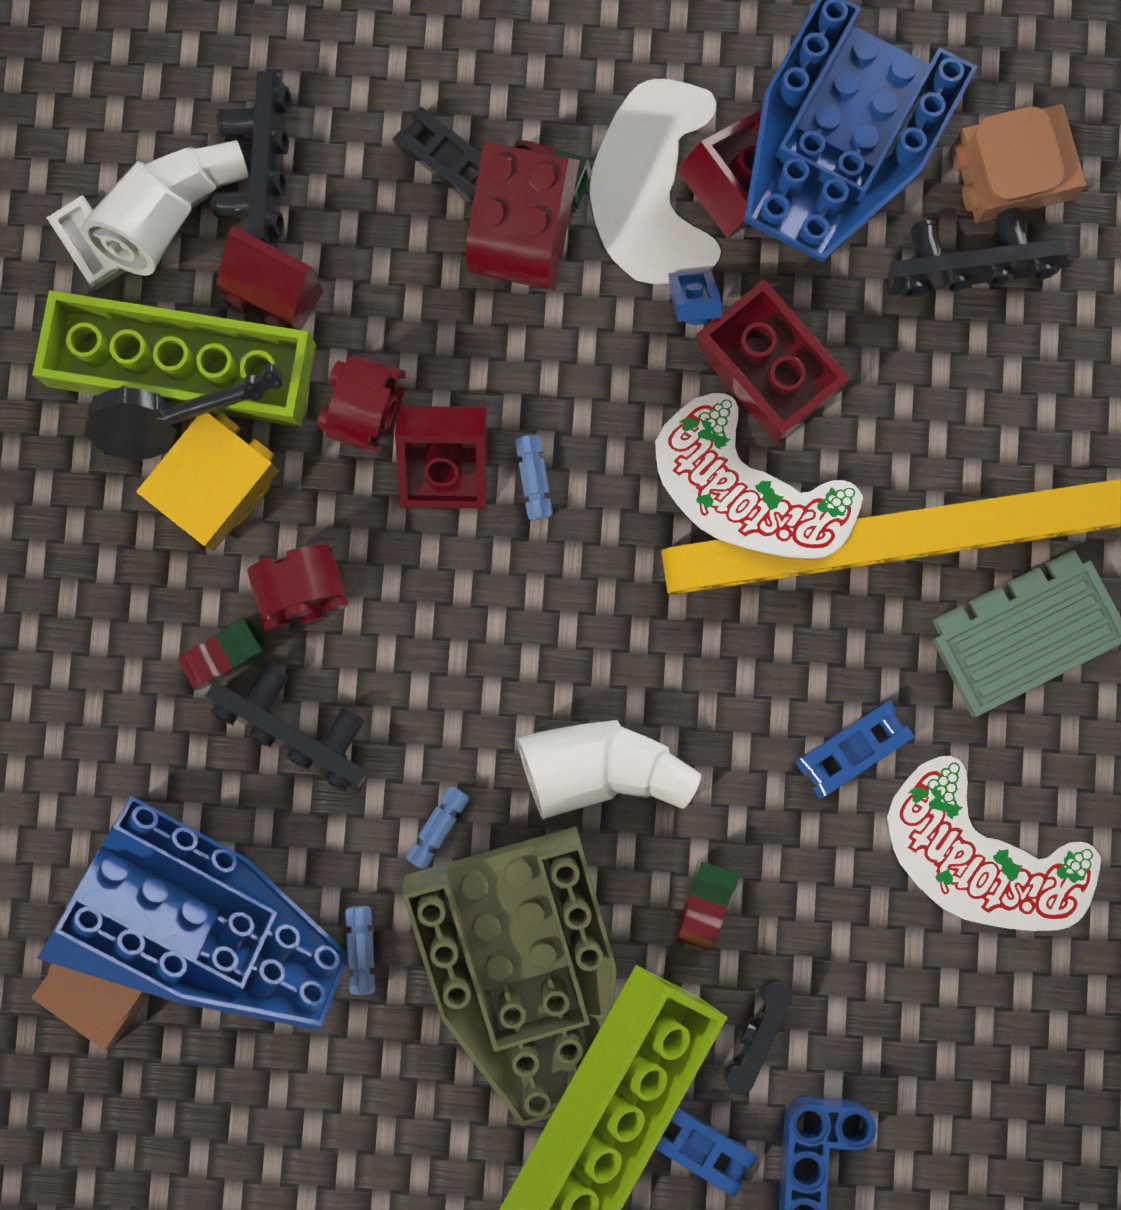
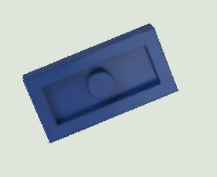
(695, 296)

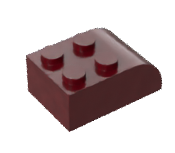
(520, 215)
(771, 361)

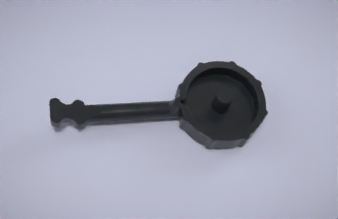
(144, 425)

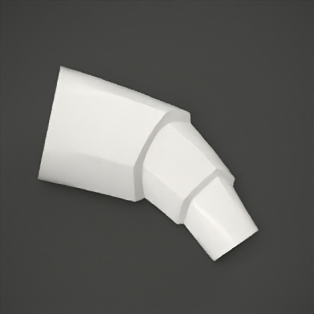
(153, 201)
(597, 761)

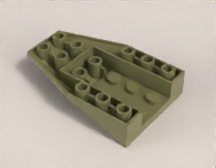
(517, 963)

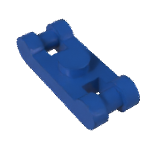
(854, 749)
(698, 1148)

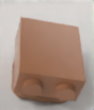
(1018, 162)
(90, 1004)

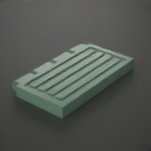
(1029, 638)

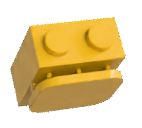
(210, 479)

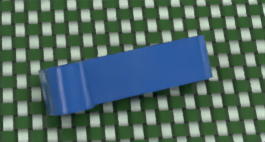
(817, 1145)

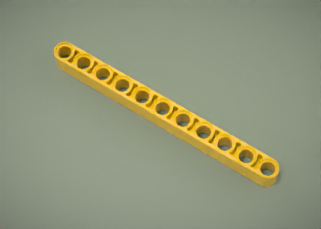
(907, 536)

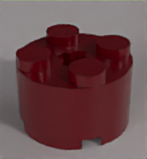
(362, 403)
(297, 587)

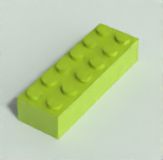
(179, 354)
(619, 1099)

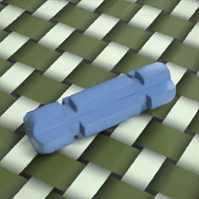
(534, 477)
(437, 827)
(360, 950)

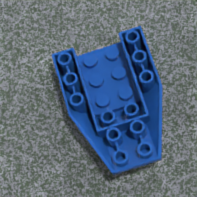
(845, 129)
(194, 926)

